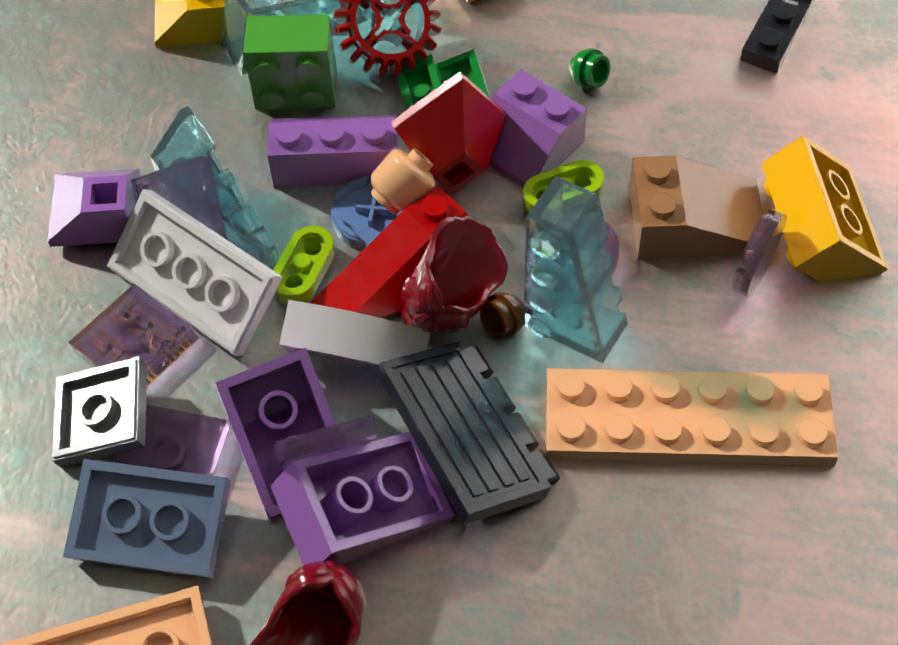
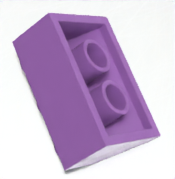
(328, 148)

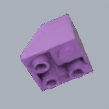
(91, 207)

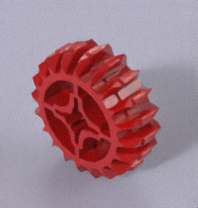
(399, 36)

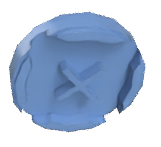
(358, 215)

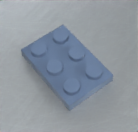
(147, 518)

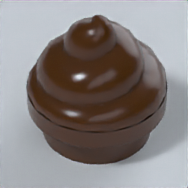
(502, 314)

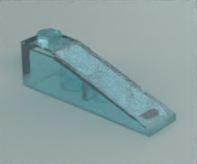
(244, 229)

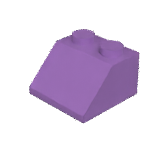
(538, 128)

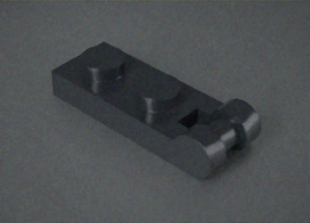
(775, 33)

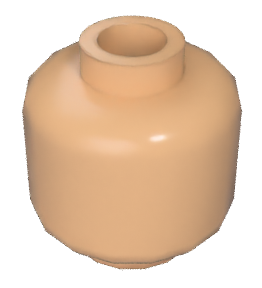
(402, 179)

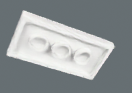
(194, 272)

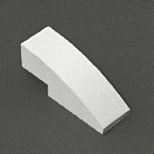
(348, 335)

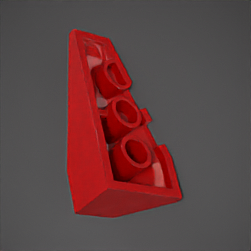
(376, 276)

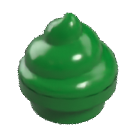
(589, 69)

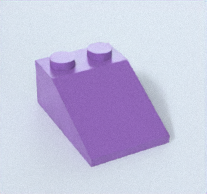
(270, 406)
(359, 499)

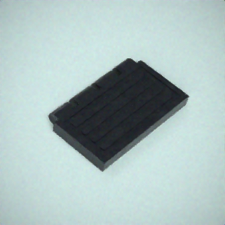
(468, 430)

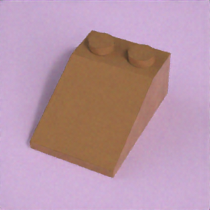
(690, 208)

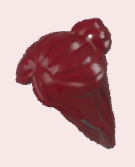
(453, 276)
(317, 607)

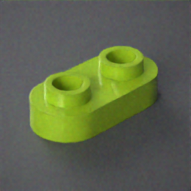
(577, 172)
(301, 268)

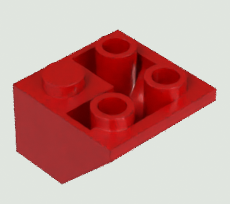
(454, 130)

